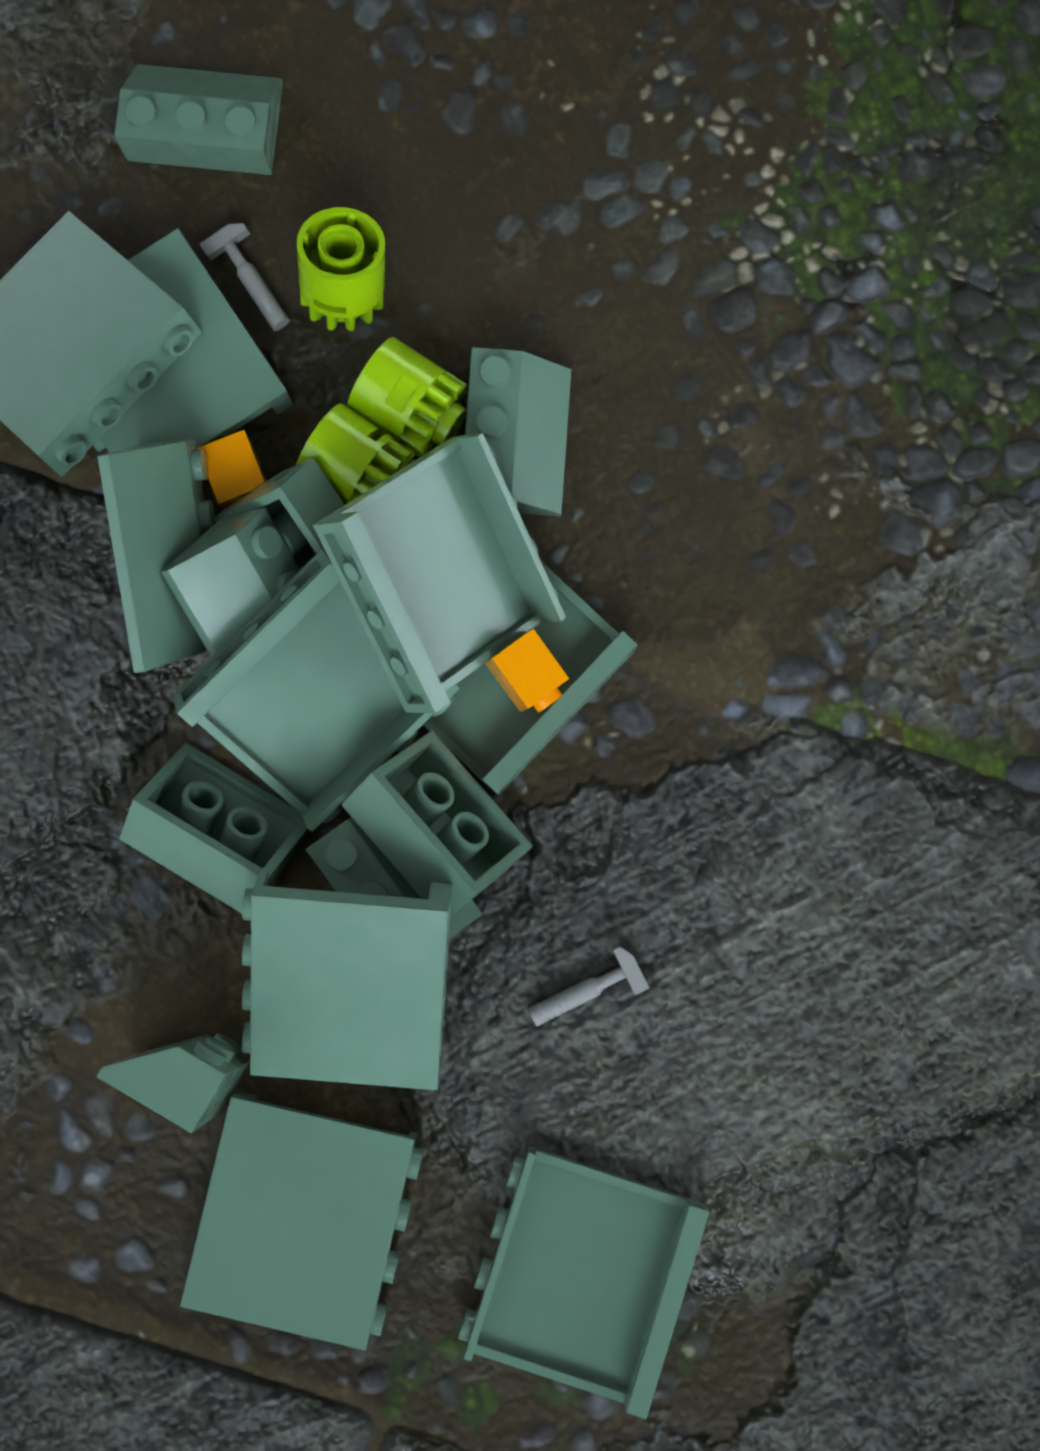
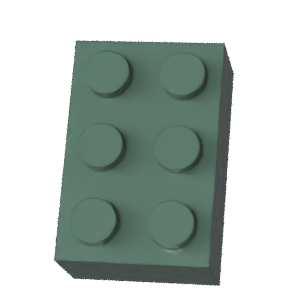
(436, 822)

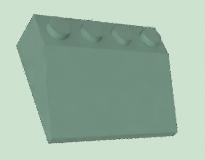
(153, 517)

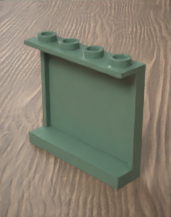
(80, 341)
(212, 385)
(439, 569)
(303, 696)
(486, 726)
(346, 985)
(301, 1222)
(585, 1278)

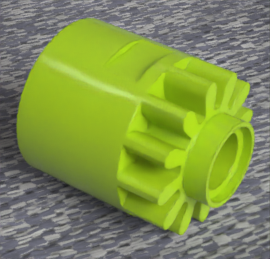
(341, 266)
(409, 397)
(354, 452)

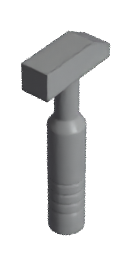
(226, 240)
(590, 988)

